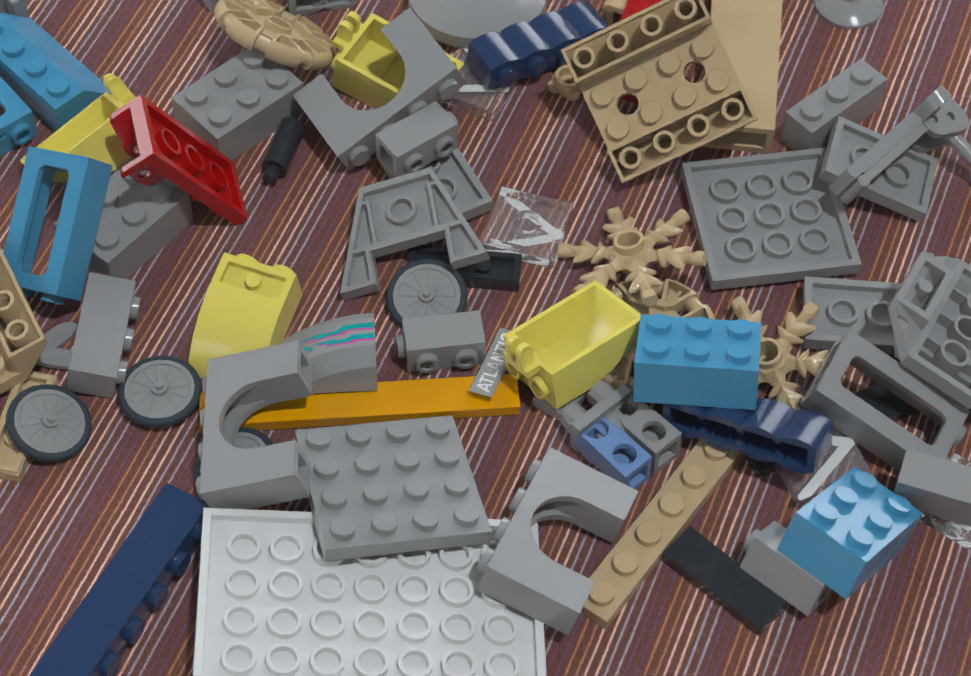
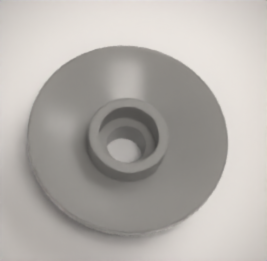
(849, 13)

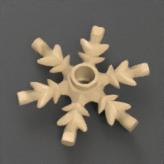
(634, 253)
(775, 356)

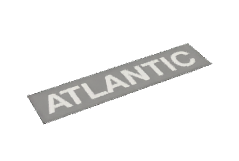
(491, 368)

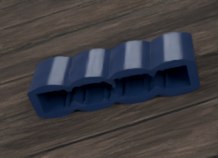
(531, 46)
(765, 434)

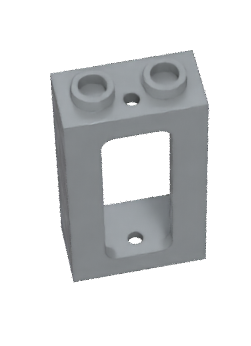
(867, 424)

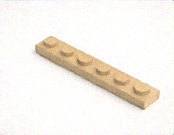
(656, 530)

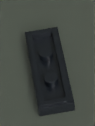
(498, 273)
(724, 580)

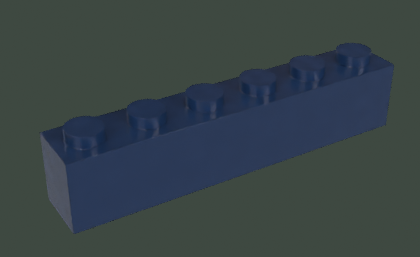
(128, 589)

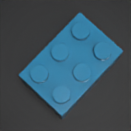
(697, 362)
(849, 531)

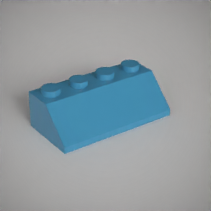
(44, 72)

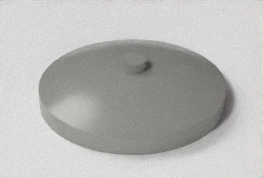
(464, 20)

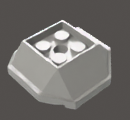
(934, 324)

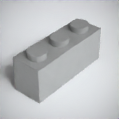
(850, 94)
(103, 335)

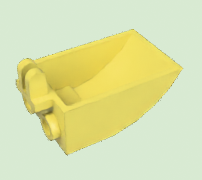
(367, 62)
(90, 130)
(243, 309)
(571, 344)

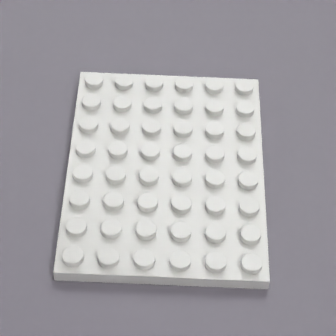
(285, 611)

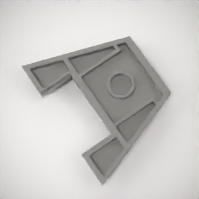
(403, 216)

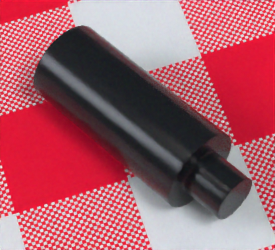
(282, 149)

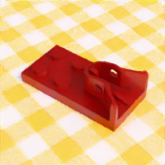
(180, 156)

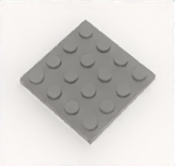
(768, 219)
(392, 488)

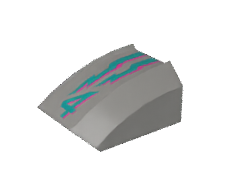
(341, 353)

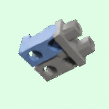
(621, 435)

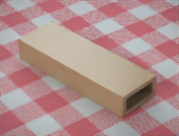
(752, 42)

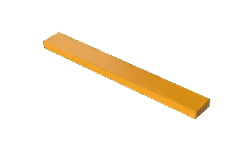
(389, 403)

